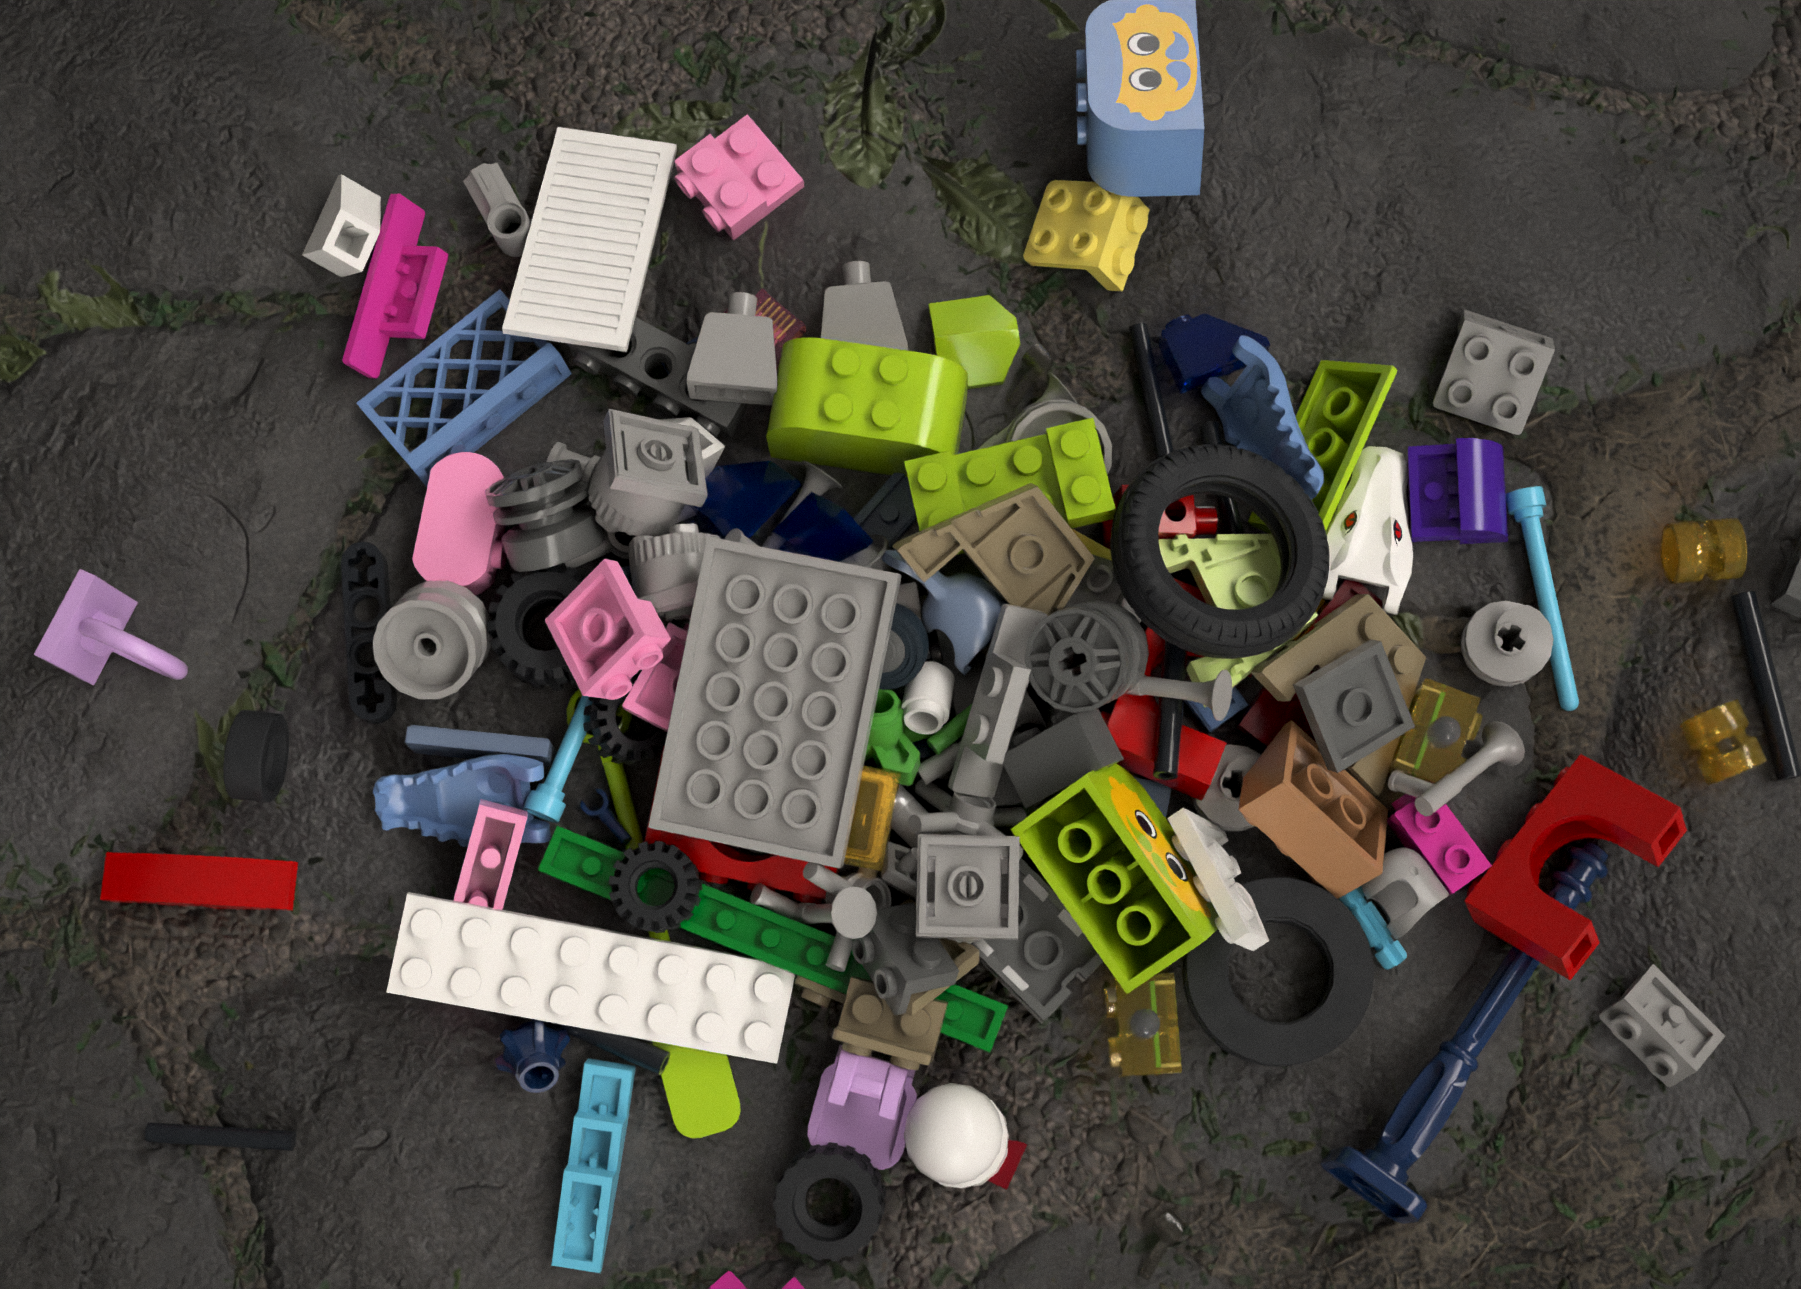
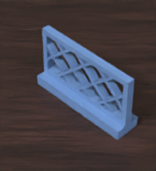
(479, 418)

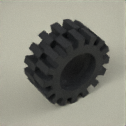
(613, 741)
(626, 880)

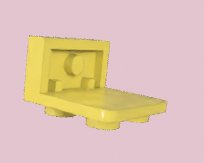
(1088, 231)

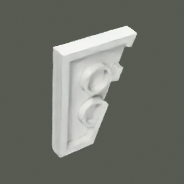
(1201, 844)

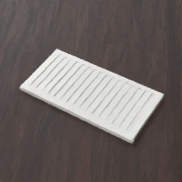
(590, 239)

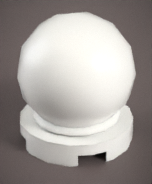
(956, 1136)

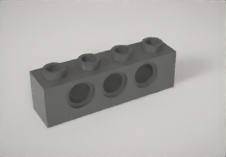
(671, 393)

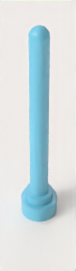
(1527, 507)
(548, 797)

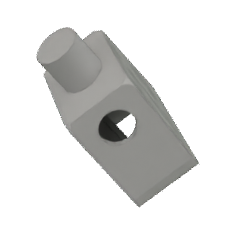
(862, 310)
(734, 355)

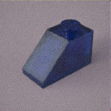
(1202, 349)
(744, 496)
(821, 531)

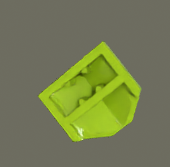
(976, 336)

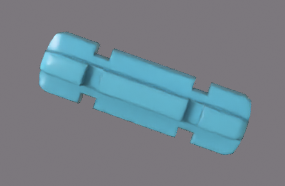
(1389, 952)

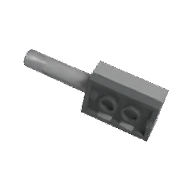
(1049, 941)

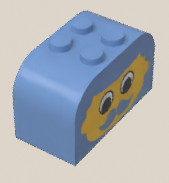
(1142, 98)

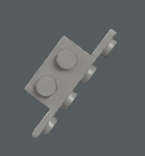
(995, 704)

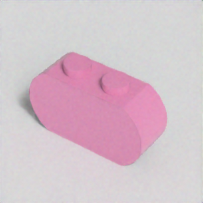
(457, 525)

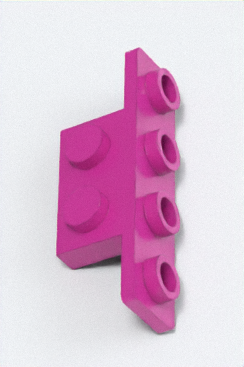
(397, 288)

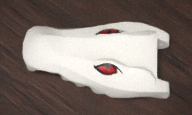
(1371, 527)

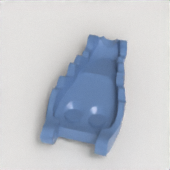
(1261, 417)
(447, 798)

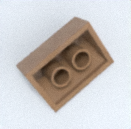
(1314, 813)

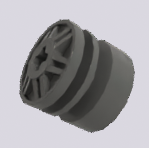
(548, 524)
(1113, 650)

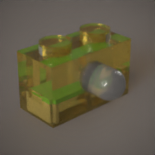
(1442, 725)
(1145, 1028)

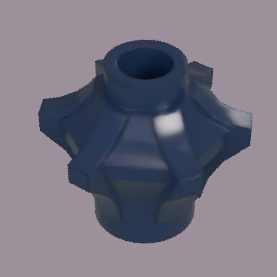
(533, 1055)

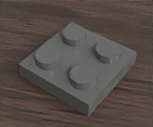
(1354, 705)

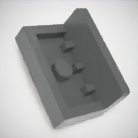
(899, 960)

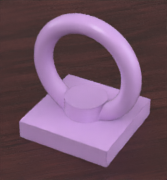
(92, 627)

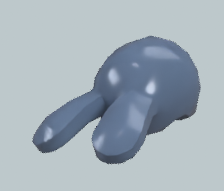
(959, 606)

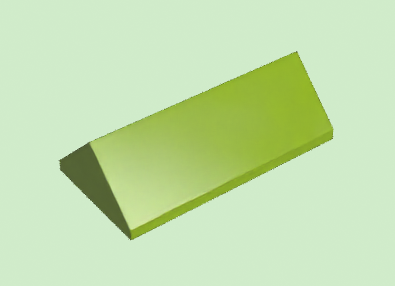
(1337, 422)

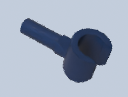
(608, 818)

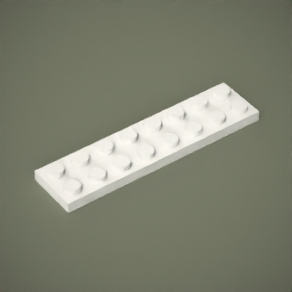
(590, 978)

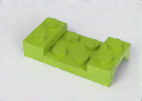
(1062, 464)

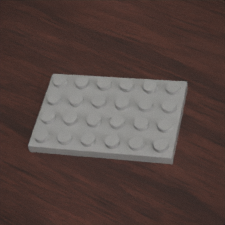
(775, 701)

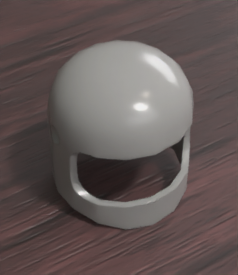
(1405, 889)

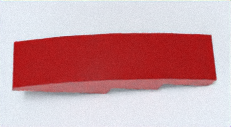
(199, 881)

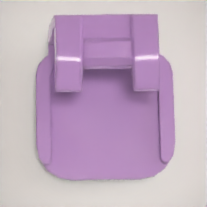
(863, 1106)

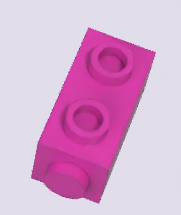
(1440, 842)

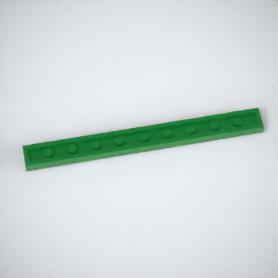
(757, 932)

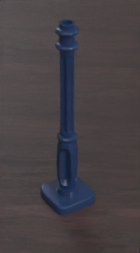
(1431, 1097)

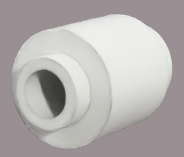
(928, 698)

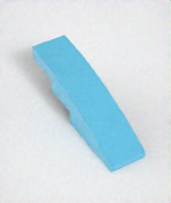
(593, 1166)

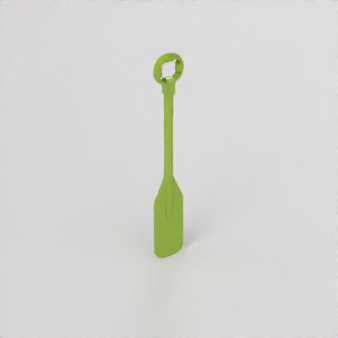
(695, 1080)

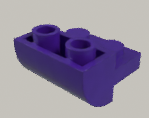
(1458, 492)

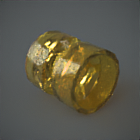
(1712, 550)
(1715, 726)

